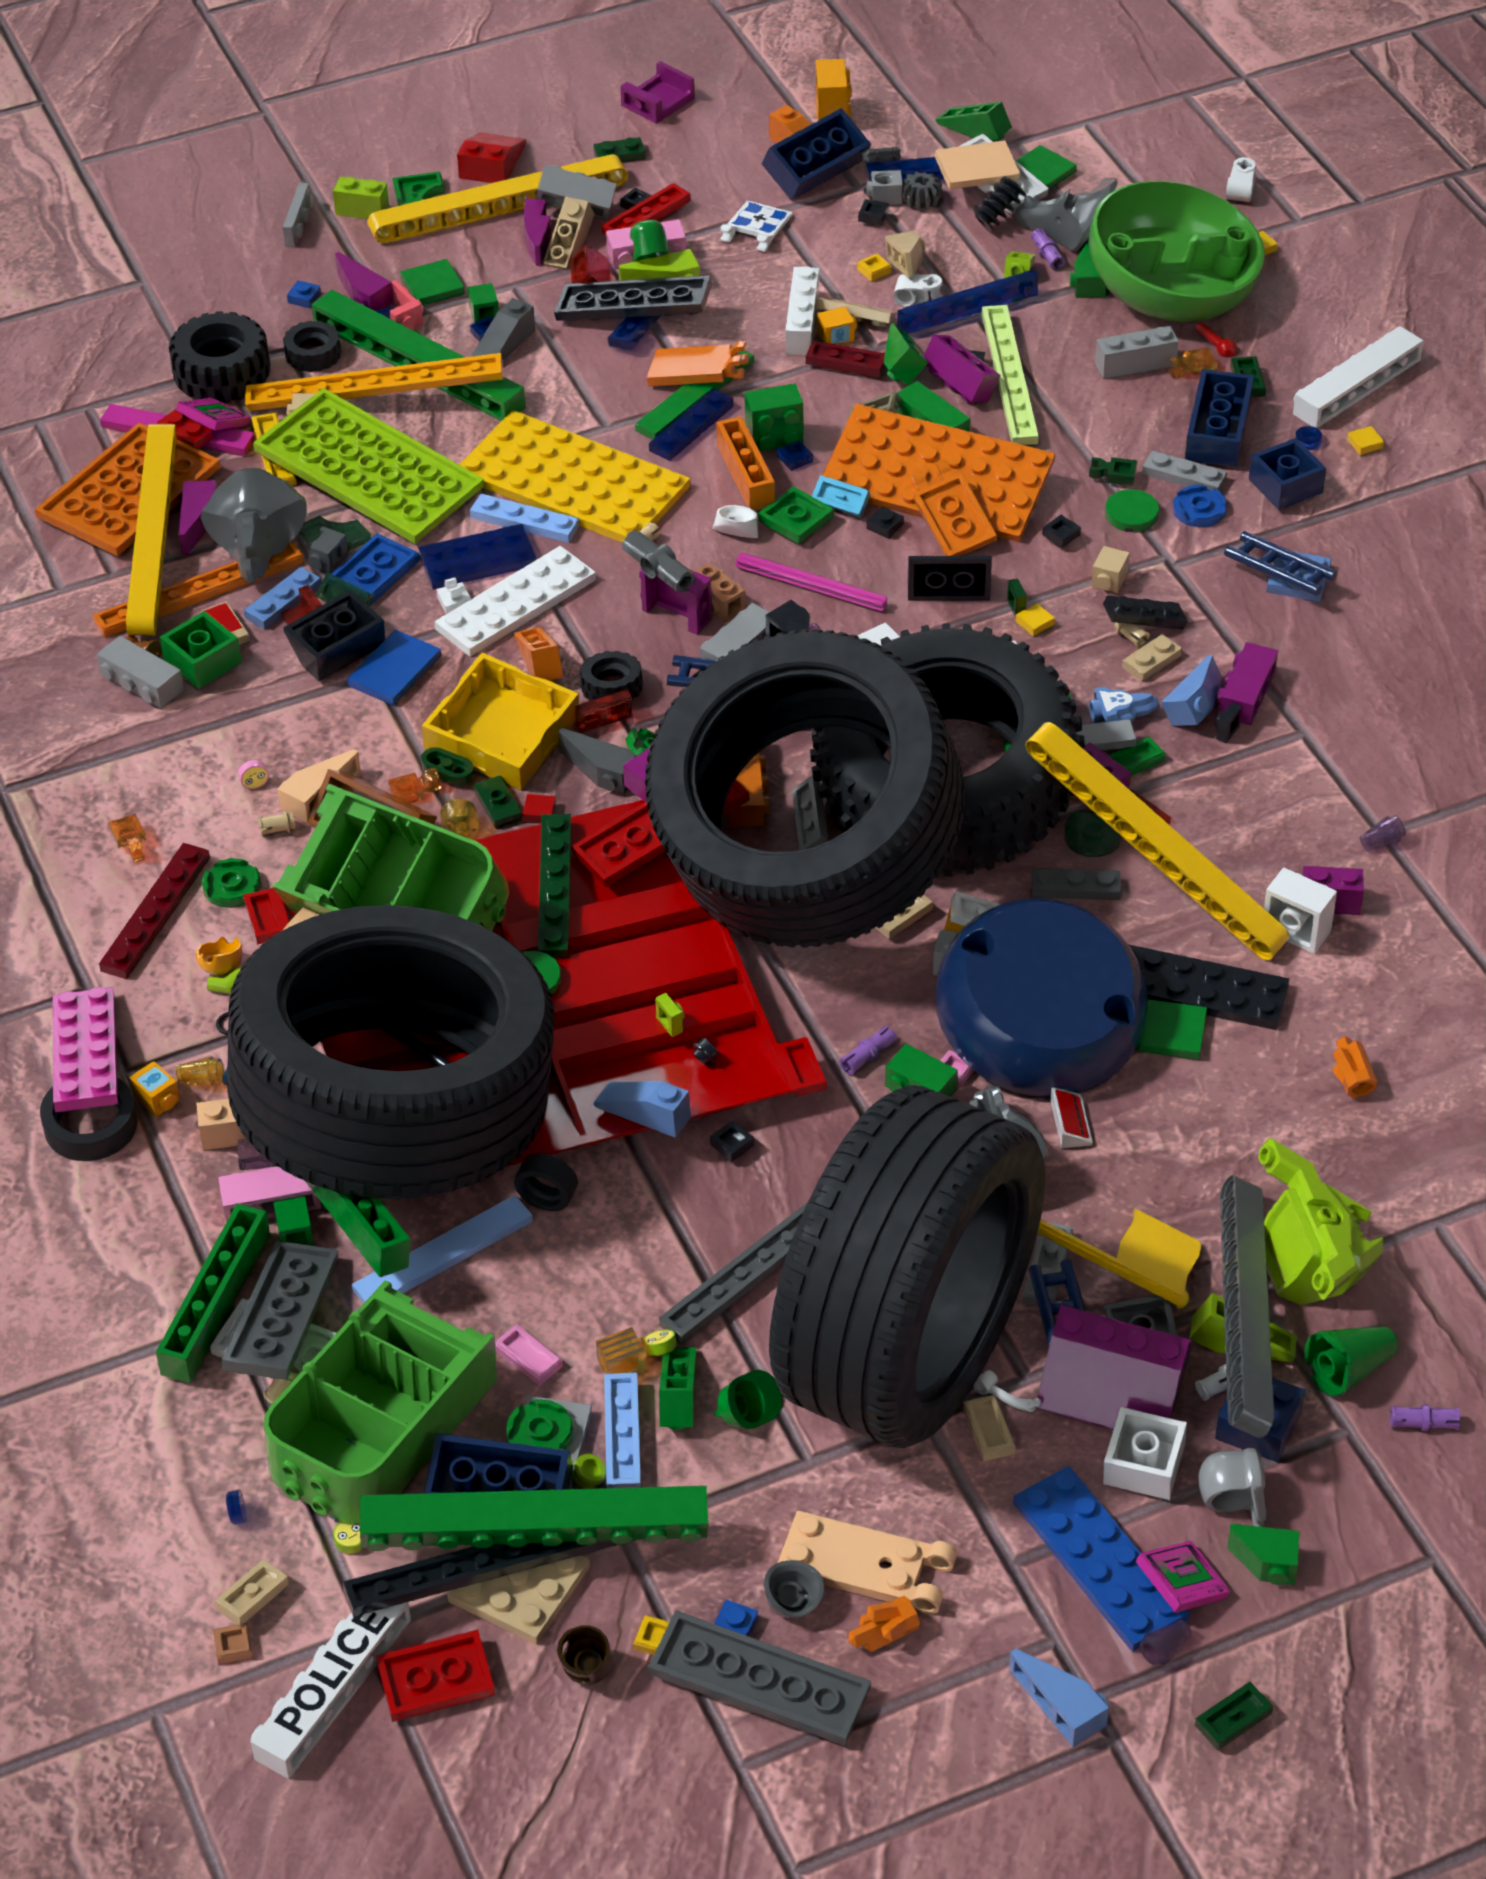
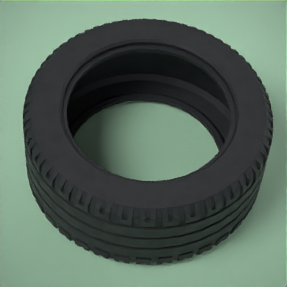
(755, 700)
(382, 1128)
(906, 1265)

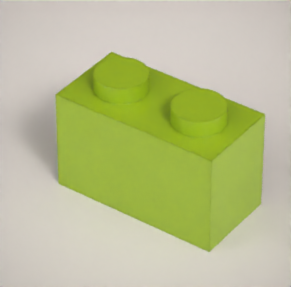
(359, 197)

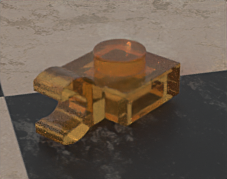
(1194, 362)
(412, 788)
(129, 833)

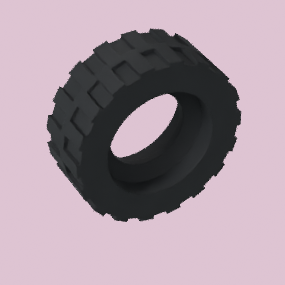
(312, 359)
(611, 664)

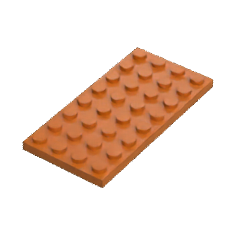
(885, 449)

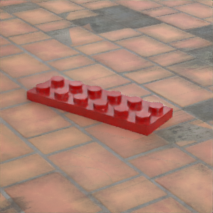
(632, 841)

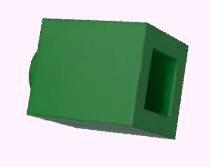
(482, 301)
(293, 1221)

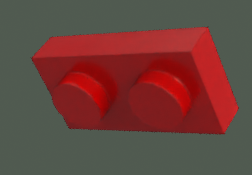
(188, 430)

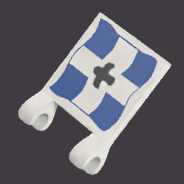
(757, 221)

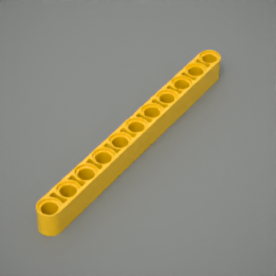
(478, 202)
(151, 530)
(1157, 841)

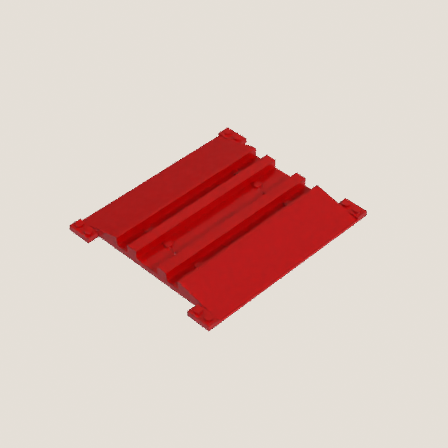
(623, 953)

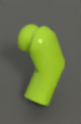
(222, 985)

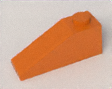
(785, 123)
(539, 653)

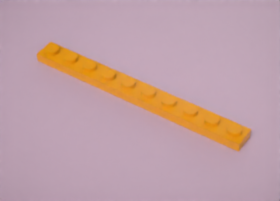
(379, 381)

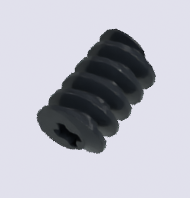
(998, 202)

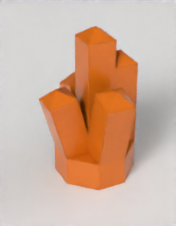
(1353, 1068)
(885, 1624)

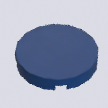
(1199, 506)

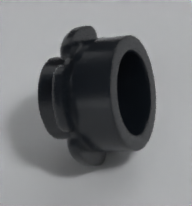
(705, 1052)

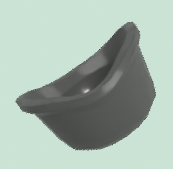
(793, 1588)

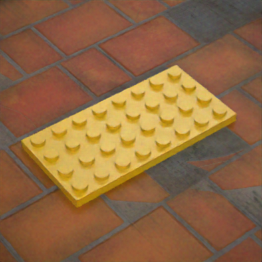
(574, 476)

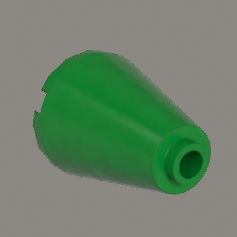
(1348, 1356)

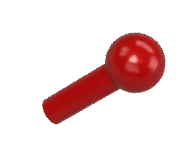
(1225, 347)

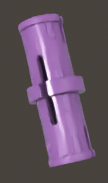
(1048, 249)
(868, 1050)
(1425, 1417)

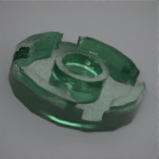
(1090, 835)

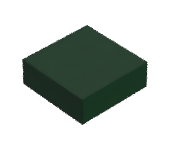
(1016, 596)

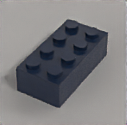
(815, 154)
(1219, 418)
(492, 1466)

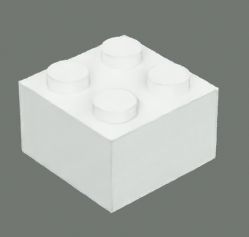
(1302, 908)
(1145, 1453)

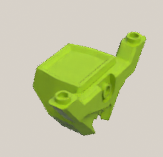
(1312, 1232)

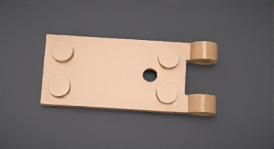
(851, 1557)

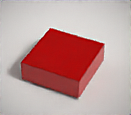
(536, 806)

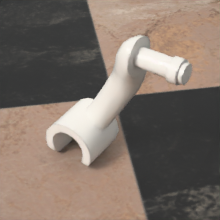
(986, 1384)

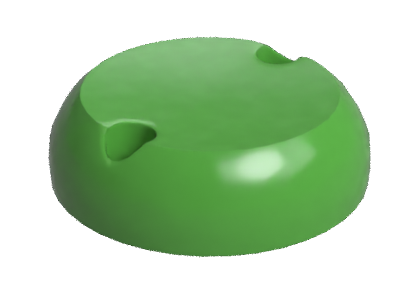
(1175, 250)

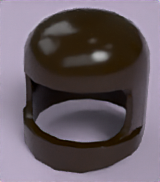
(586, 1656)

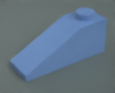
(1194, 695)
(647, 1103)
(1063, 1698)

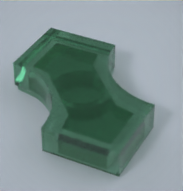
(355, 532)

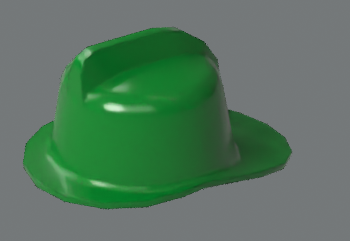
(749, 1400)

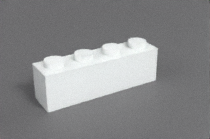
(802, 310)

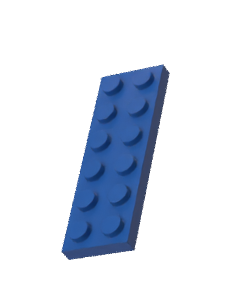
(1096, 1555)

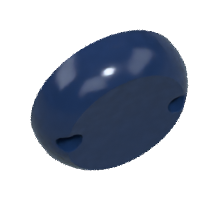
(1041, 997)

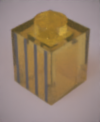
(622, 1352)

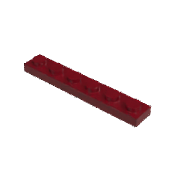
(154, 911)

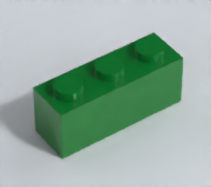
(924, 404)

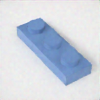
(280, 598)

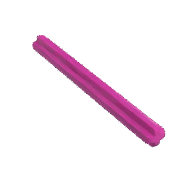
(811, 582)

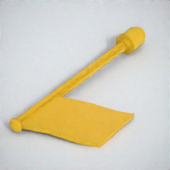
(1148, 1255)

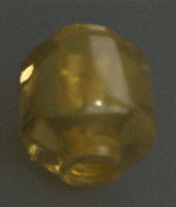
(460, 817)

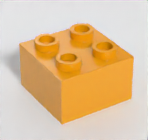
(832, 87)

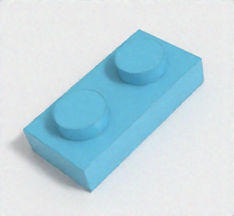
(841, 496)

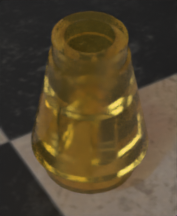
(201, 1072)

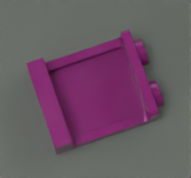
(660, 94)
(693, 603)

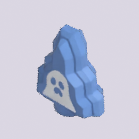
(1120, 705)

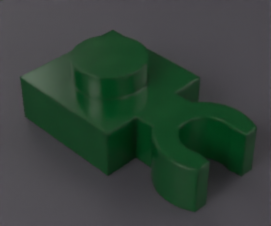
(1117, 470)

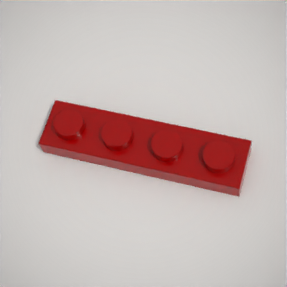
(652, 208)

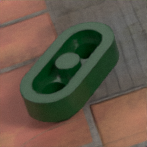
(450, 766)

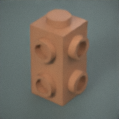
(727, 596)

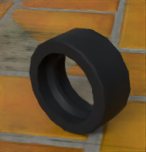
(552, 1170)

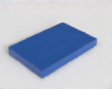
(378, 565)
(394, 667)

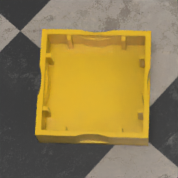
(501, 720)

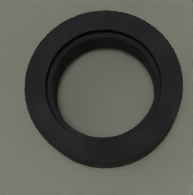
(90, 1145)

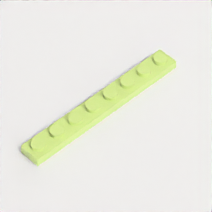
(1012, 380)

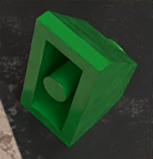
(1266, 1552)

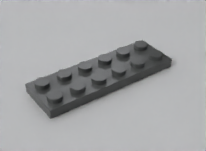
(280, 1310)
(760, 1677)

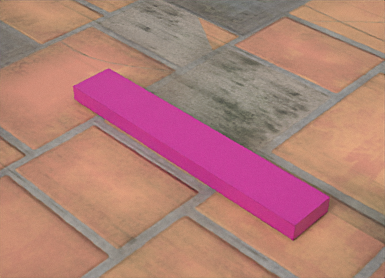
(224, 440)

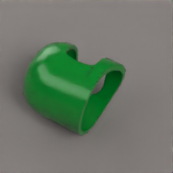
(649, 238)

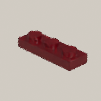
(845, 358)

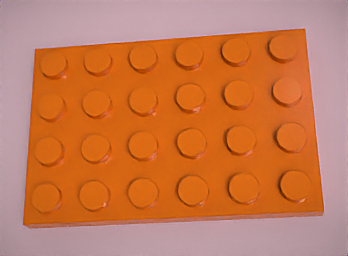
(105, 495)

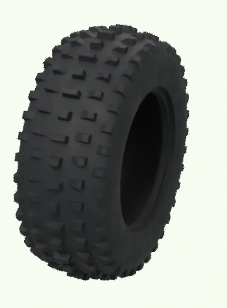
(977, 681)

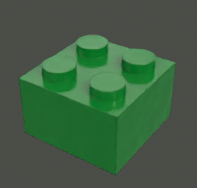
(775, 416)
(201, 649)

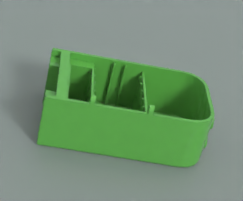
(386, 857)
(385, 1386)

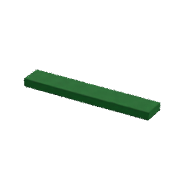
(678, 403)

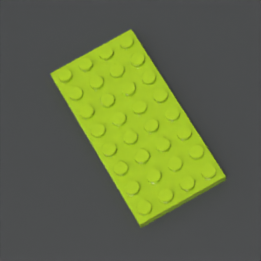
(369, 465)

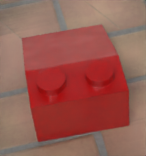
(489, 157)

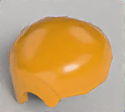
(219, 957)

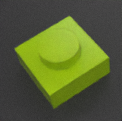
(669, 1014)

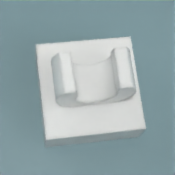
(452, 595)

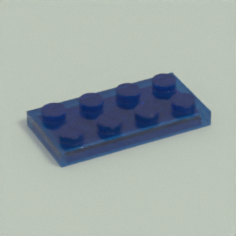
(477, 556)

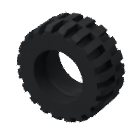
(219, 356)

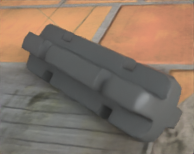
(881, 155)

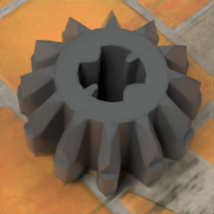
(921, 190)

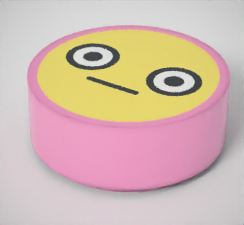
(253, 774)

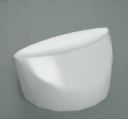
(736, 521)

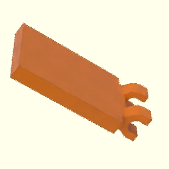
(697, 364)
(952, 512)

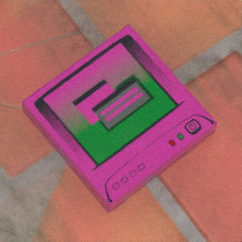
(213, 414)
(1183, 1576)

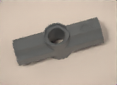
(658, 561)

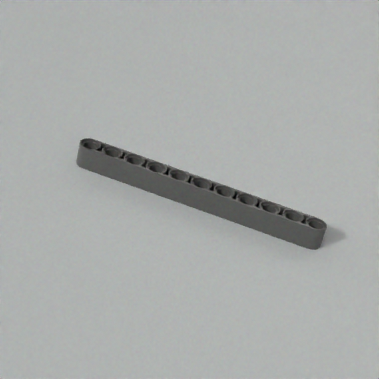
(1246, 1308)

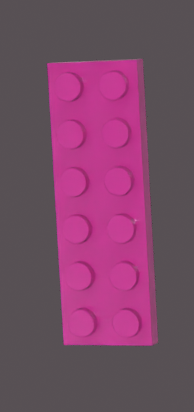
(84, 1049)

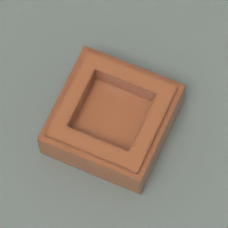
(232, 1644)

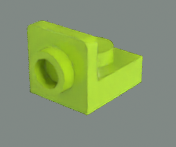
(1018, 263)

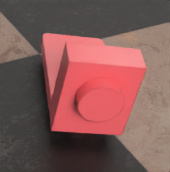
(409, 309)

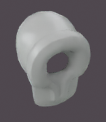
(1234, 1483)

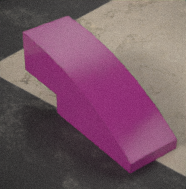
(537, 229)

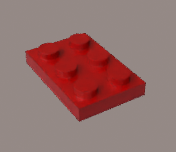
(435, 1675)

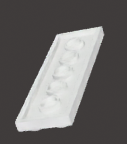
(515, 601)

